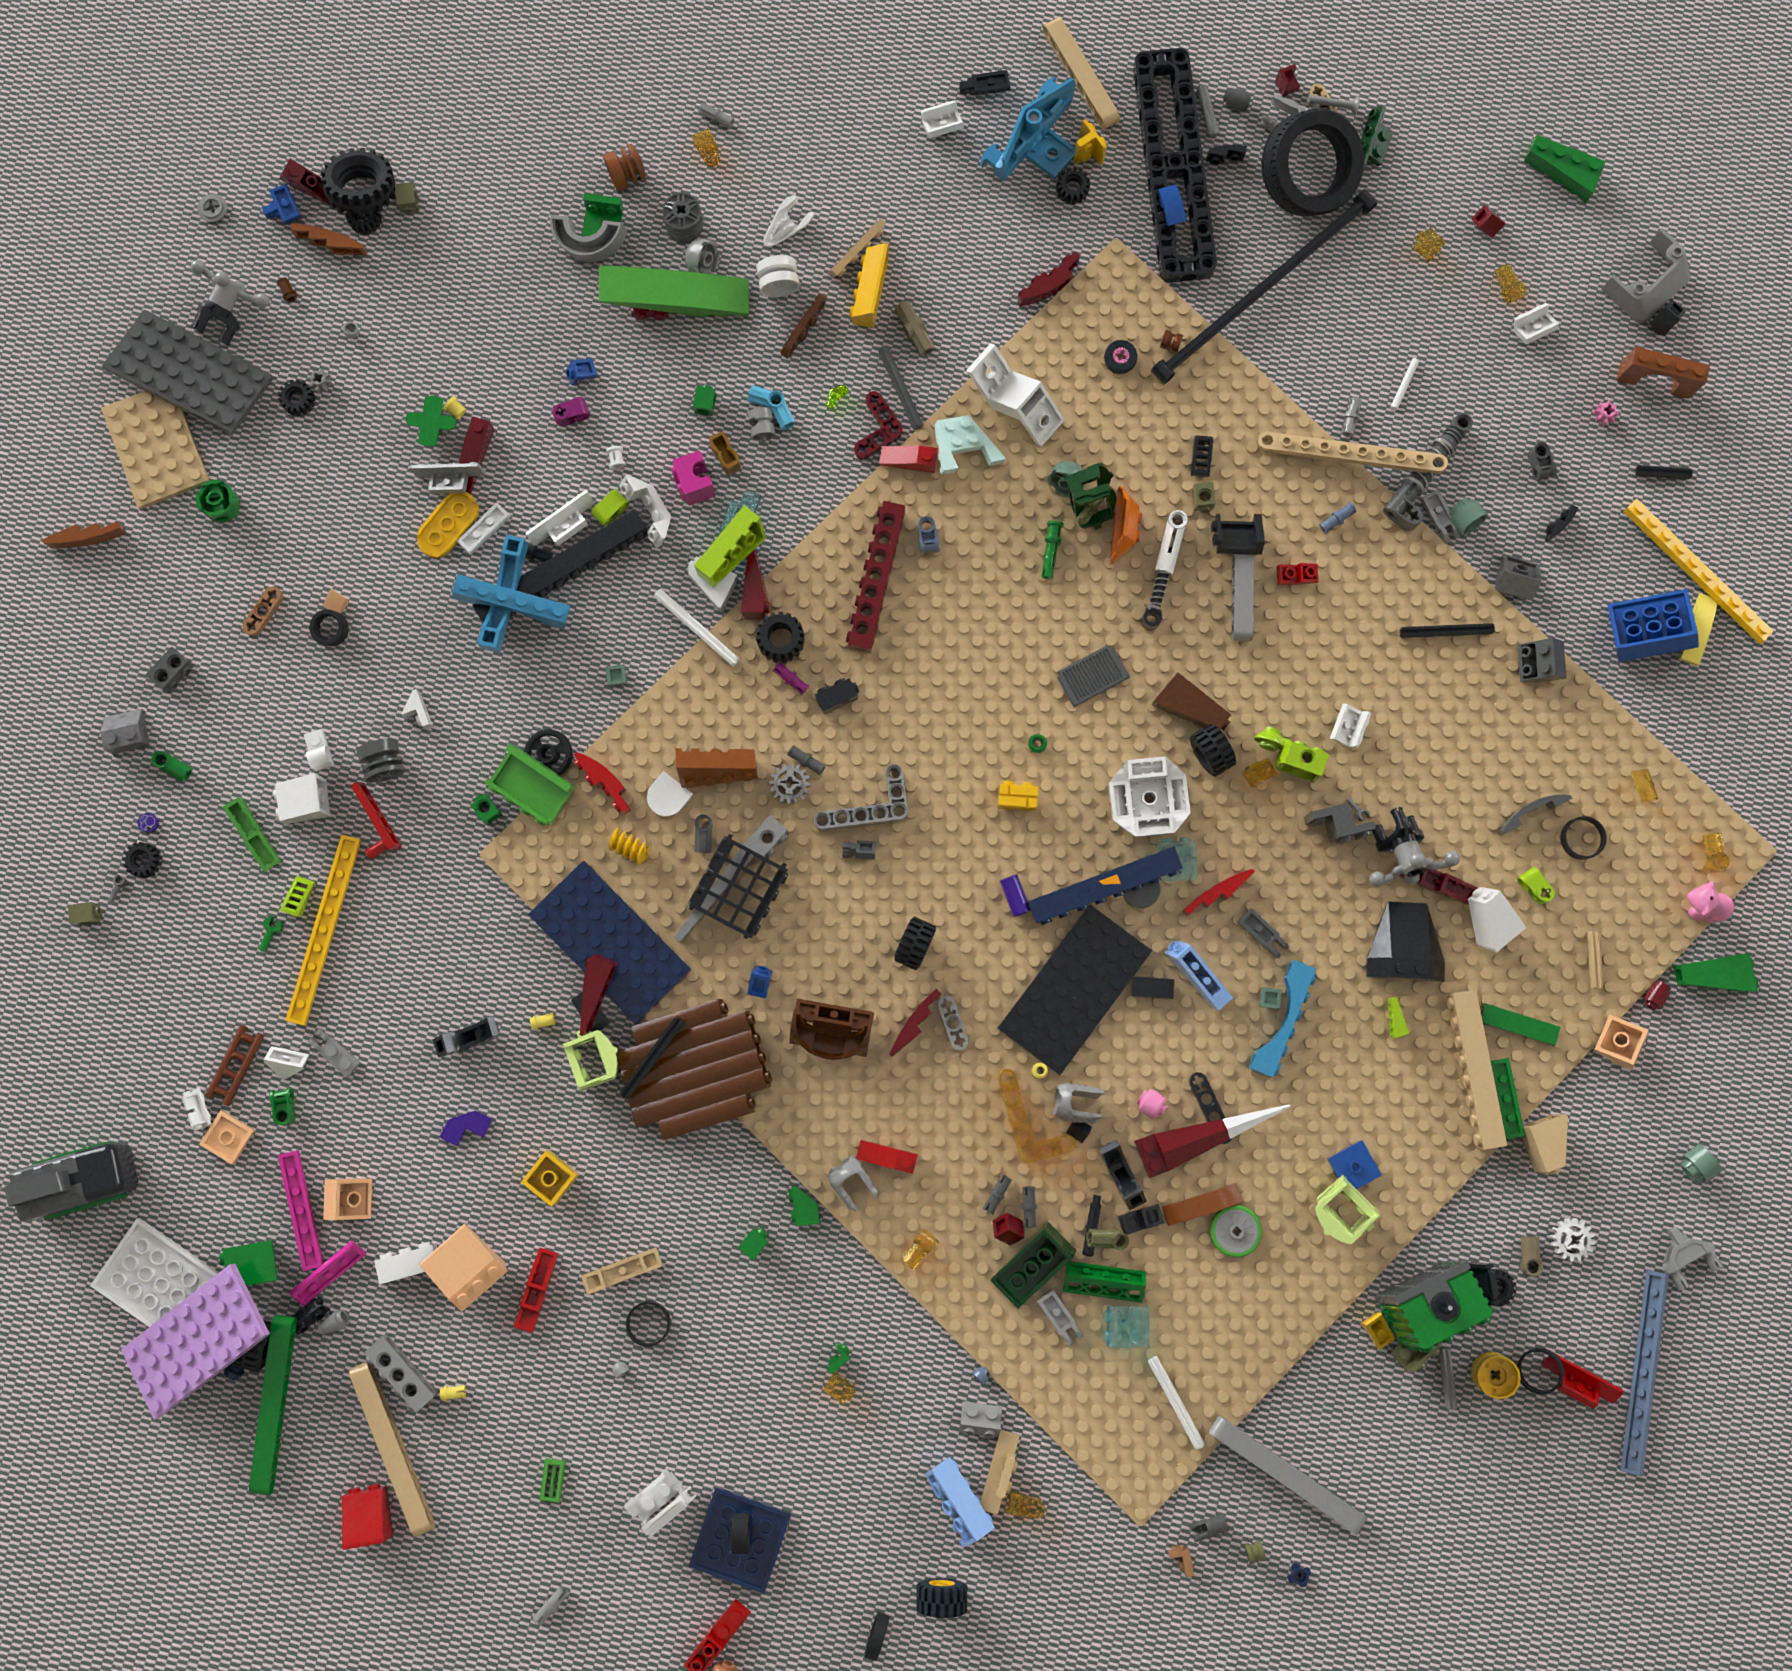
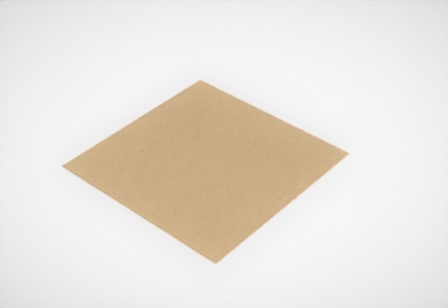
(952, 698)

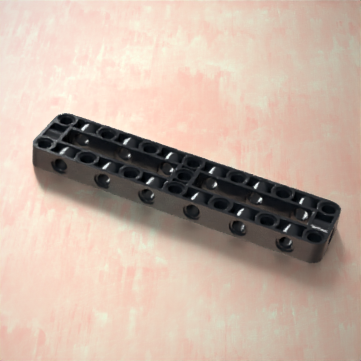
(1164, 63)

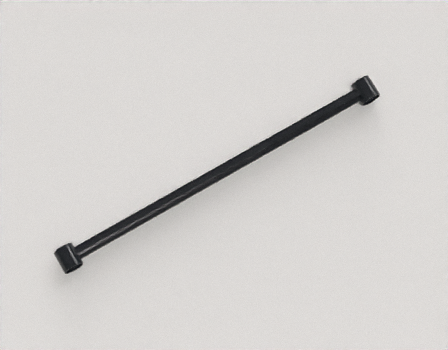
(1164, 370)

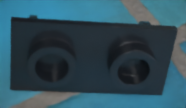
(315, 1312)

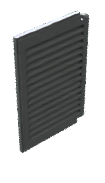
(1092, 675)

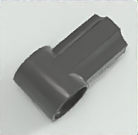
(703, 837)

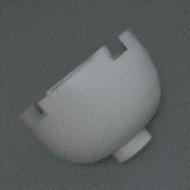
(702, 256)

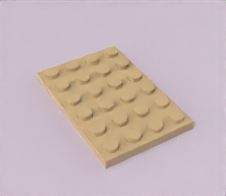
(154, 448)

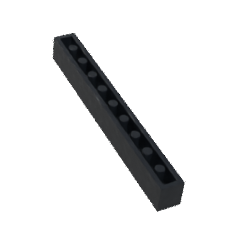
(578, 558)

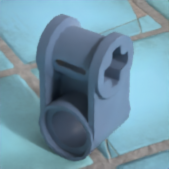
(928, 538)

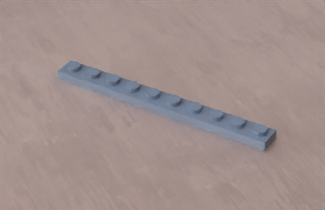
(1644, 1373)

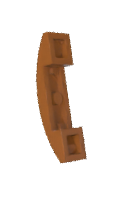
(1202, 1204)

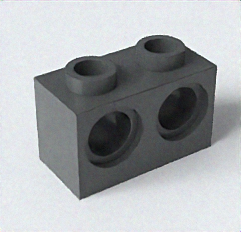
(166, 666)

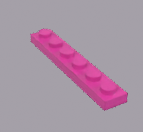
(300, 1210)

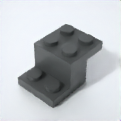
(1339, 823)

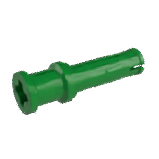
(1052, 541)

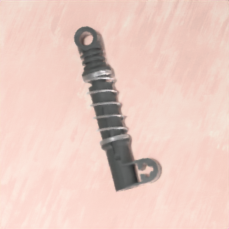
(1414, 484)

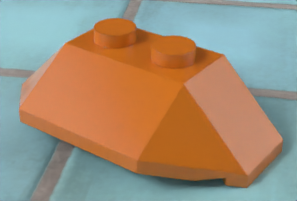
(1125, 525)

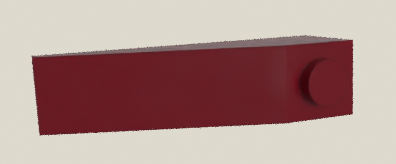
(476, 445)
(755, 598)
(596, 982)

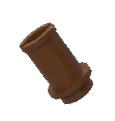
(289, 294)

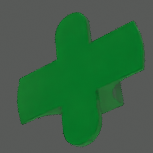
(431, 421)

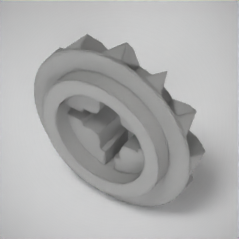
(205, 204)

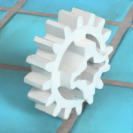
(1564, 1243)

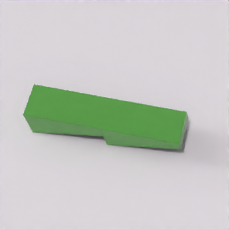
(252, 833)

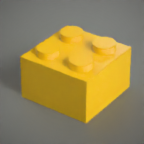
(550, 1178)

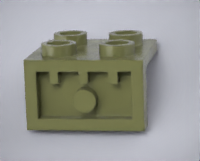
(1411, 1359)

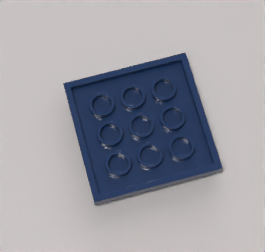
(713, 1547)

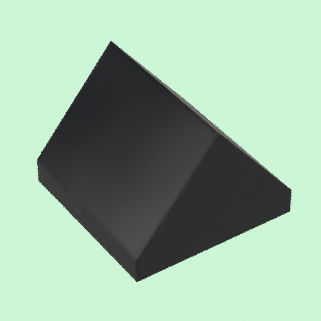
(1079, 1131)

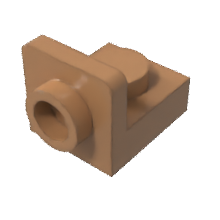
(1185, 1562)

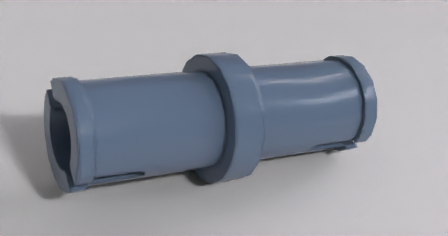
(1337, 518)

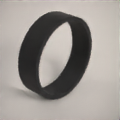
(1603, 838)
(628, 1324)
(1557, 1360)
(876, 1636)

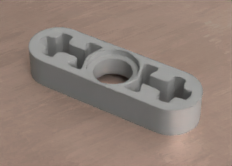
(943, 1011)

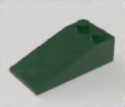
(1033, 1265)

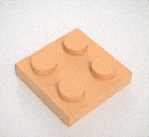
(227, 1137)

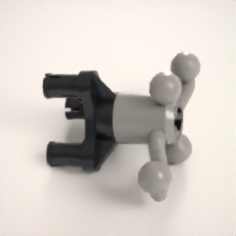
(222, 301)
(1405, 846)

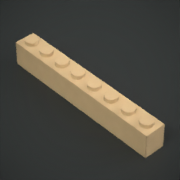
(1477, 1070)

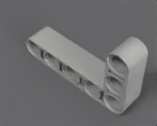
(888, 808)

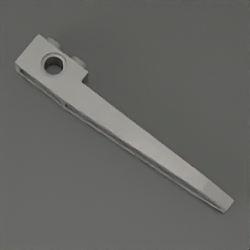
(755, 843)

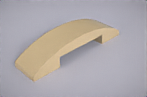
(621, 1270)

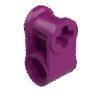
(573, 411)

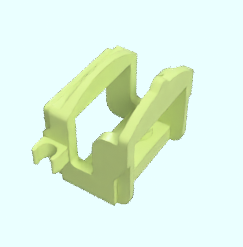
(607, 1054)
(1333, 1223)

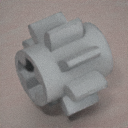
(324, 384)

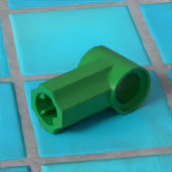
(172, 766)

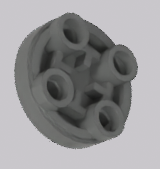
(1144, 896)

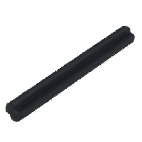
(1447, 630)
(652, 1057)

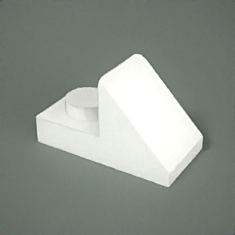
(416, 705)

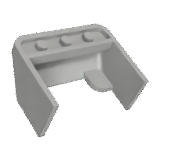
(1643, 301)

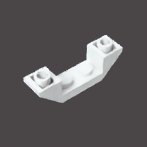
(636, 488)

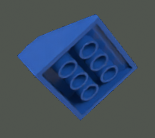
(1653, 625)

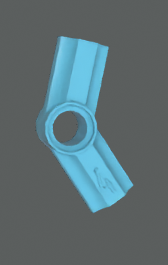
(780, 411)

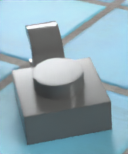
(861, 850)

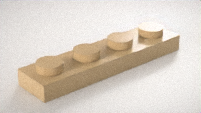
(863, 243)

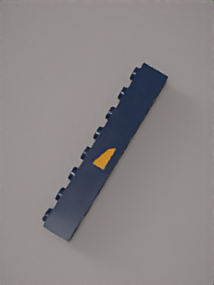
(1105, 884)

